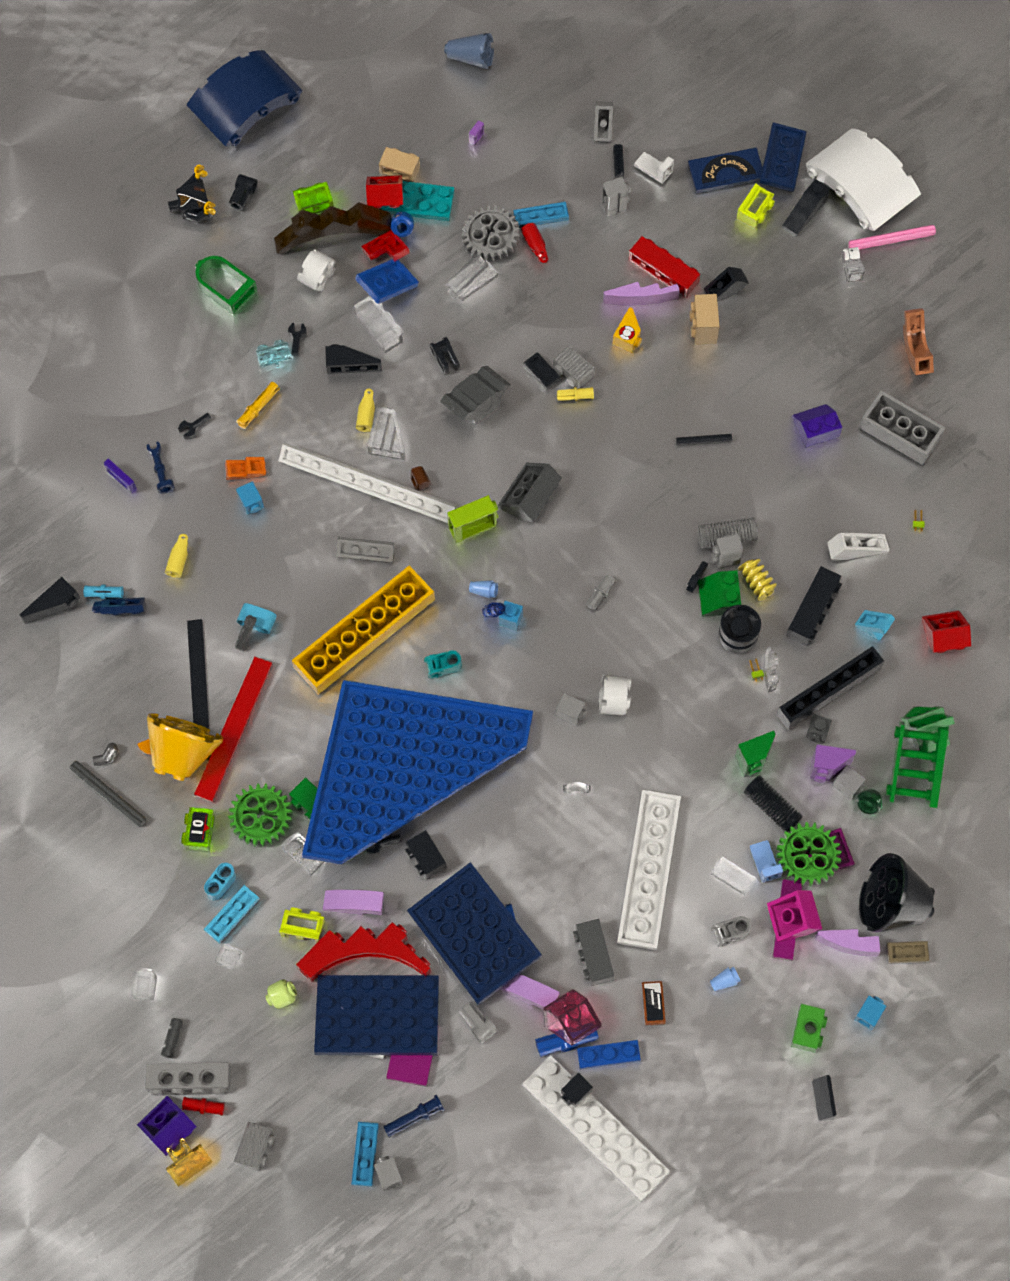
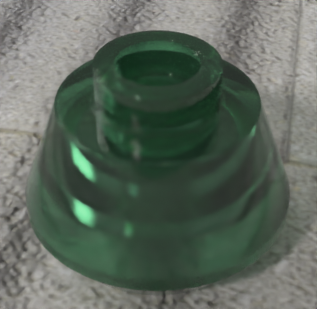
(869, 801)

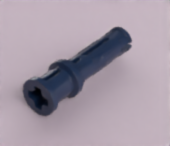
(423, 1111)

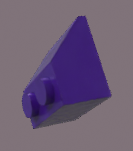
(817, 425)
(166, 1125)

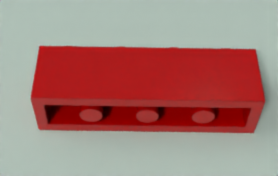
(664, 266)

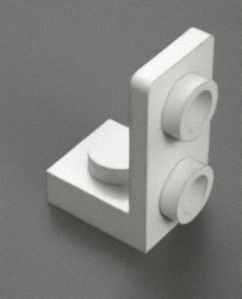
(655, 168)

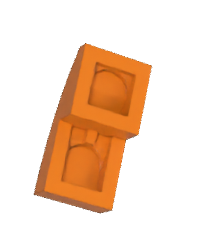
(245, 469)

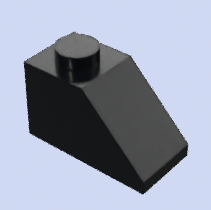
(727, 283)

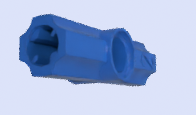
(552, 1044)

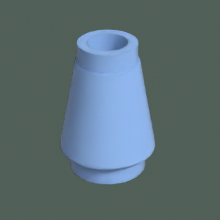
(484, 588)
(725, 979)

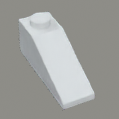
(856, 545)

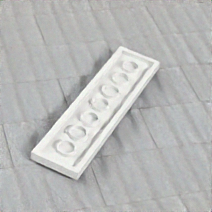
(649, 870)
(597, 1131)

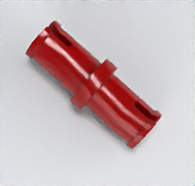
(203, 1106)

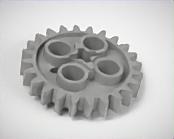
(505, 238)

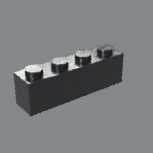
(814, 605)

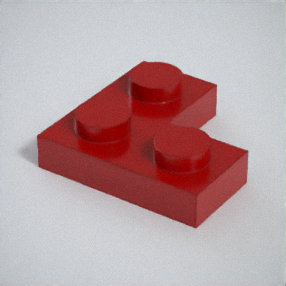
(386, 243)

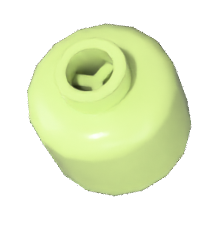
(281, 994)

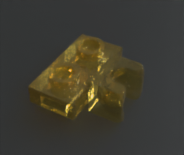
(187, 1162)

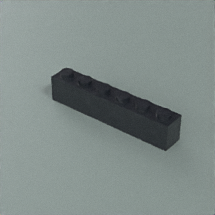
(830, 688)

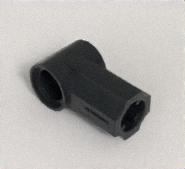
(244, 188)

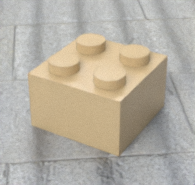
(704, 319)

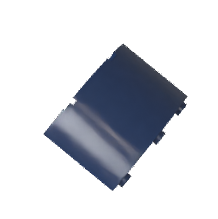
(242, 95)

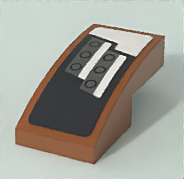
(653, 1003)

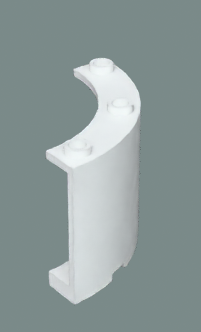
(865, 177)

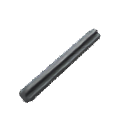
(108, 793)

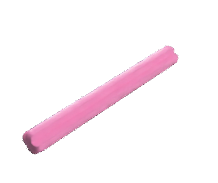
(893, 237)

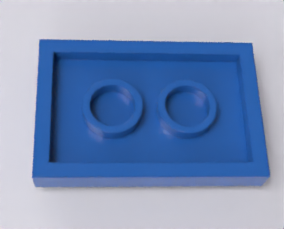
(386, 280)

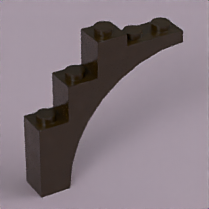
(332, 221)

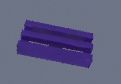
(120, 476)

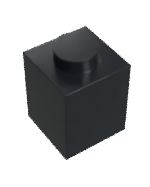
(576, 1090)

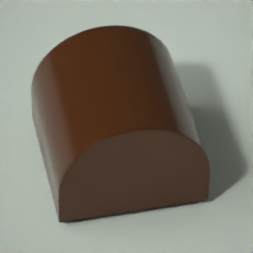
(419, 478)

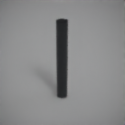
(703, 439)

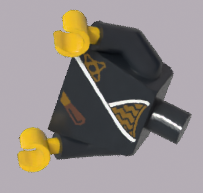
(193, 198)

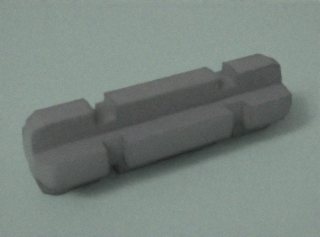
(245, 632)
(171, 1038)

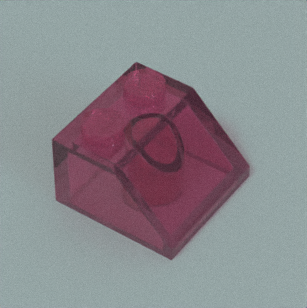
(571, 1017)

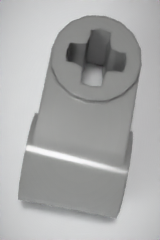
(730, 931)

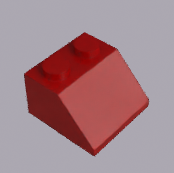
(384, 191)
(947, 631)

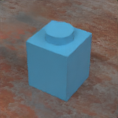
(250, 498)
(512, 616)
(870, 1012)

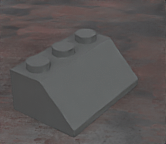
(530, 491)

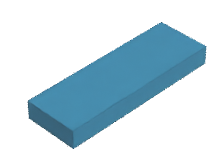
(542, 214)
(365, 1154)

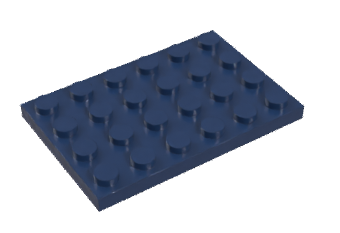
(474, 933)
(377, 1015)

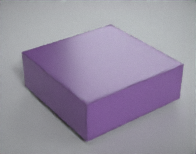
(476, 132)

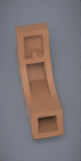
(915, 342)

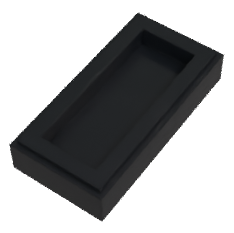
(542, 371)

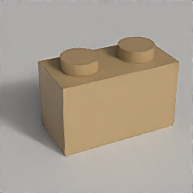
(399, 163)

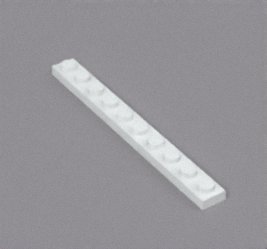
(365, 482)

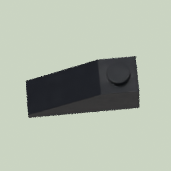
(807, 207)
(347, 360)
(53, 601)

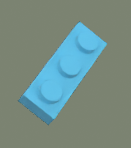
(231, 914)

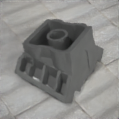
(476, 395)

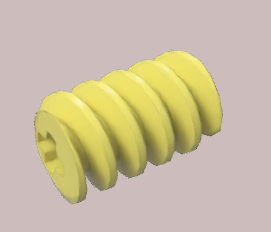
(757, 578)

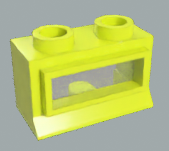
(755, 206)
(302, 924)

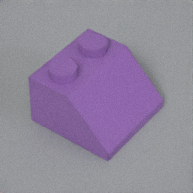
(829, 762)

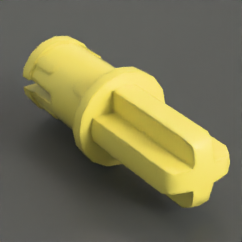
(575, 394)

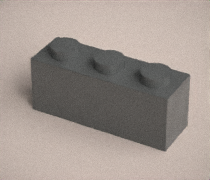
(593, 952)

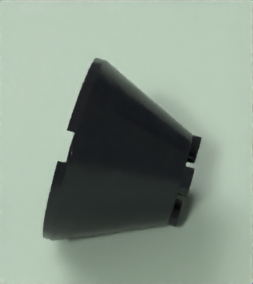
(894, 896)

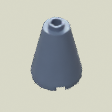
(472, 50)

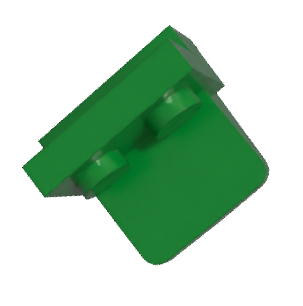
(927, 720)

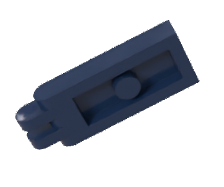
(119, 606)

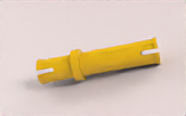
(253, 410)

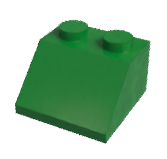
(719, 592)
(753, 754)

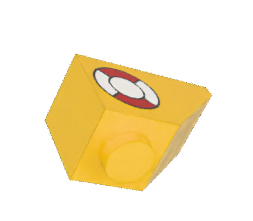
(628, 332)

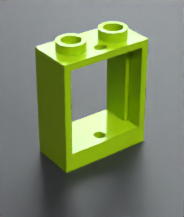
(472, 518)

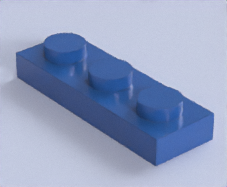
(608, 1054)

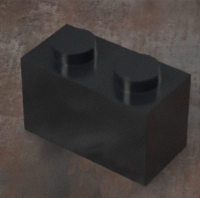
(425, 854)

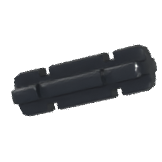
(618, 160)

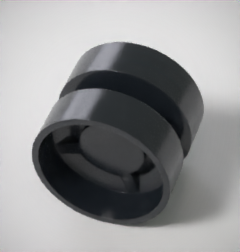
(739, 629)

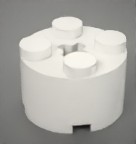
(316, 270)
(613, 695)

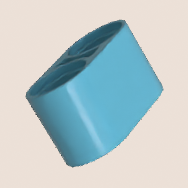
(264, 617)
(223, 883)

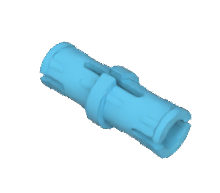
(116, 592)

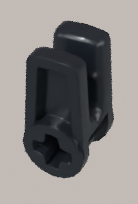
(442, 349)

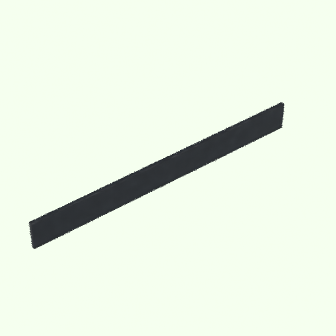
(198, 673)

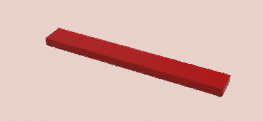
(233, 729)

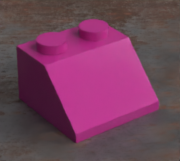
(794, 915)

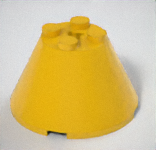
(179, 746)

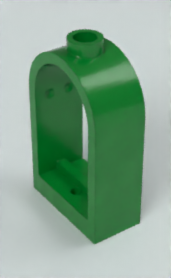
(238, 299)

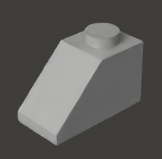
(603, 121)

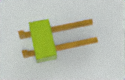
(918, 524)
(756, 674)

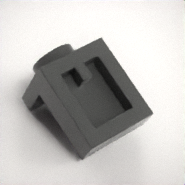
(818, 729)

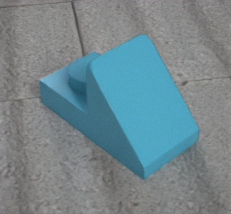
(875, 623)

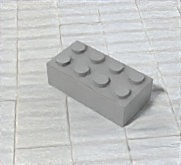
(902, 427)

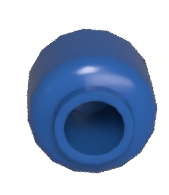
(402, 224)

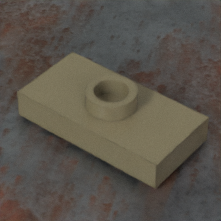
(907, 952)

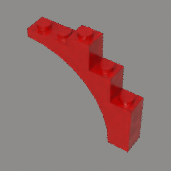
(362, 944)

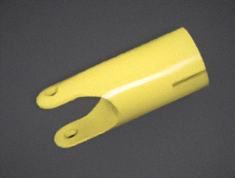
(365, 412)
(177, 557)

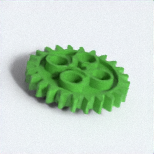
(256, 831)
(807, 836)

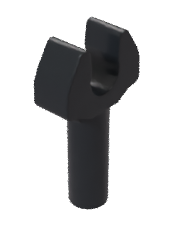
(296, 337)
(193, 426)
(694, 580)
(384, 842)

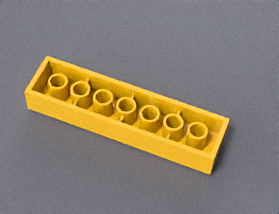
(363, 630)

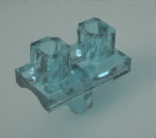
(273, 354)

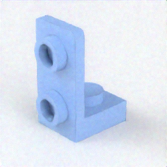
(765, 861)

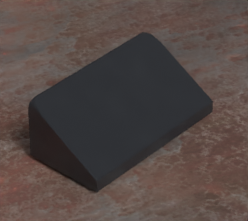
(824, 1098)

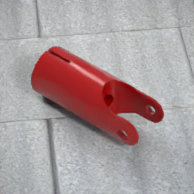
(535, 241)

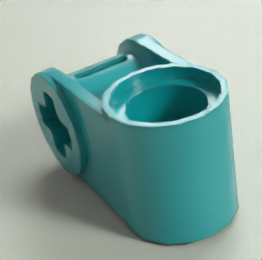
(441, 663)

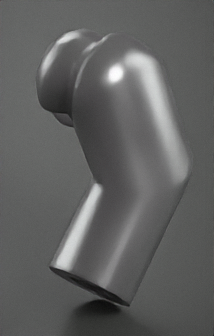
(108, 755)

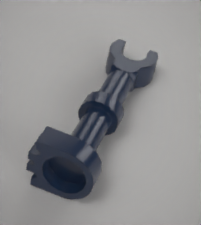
(164, 486)

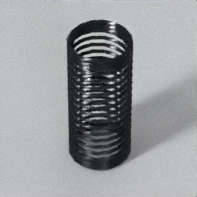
(757, 786)

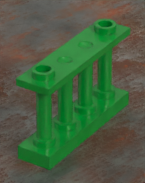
(933, 776)

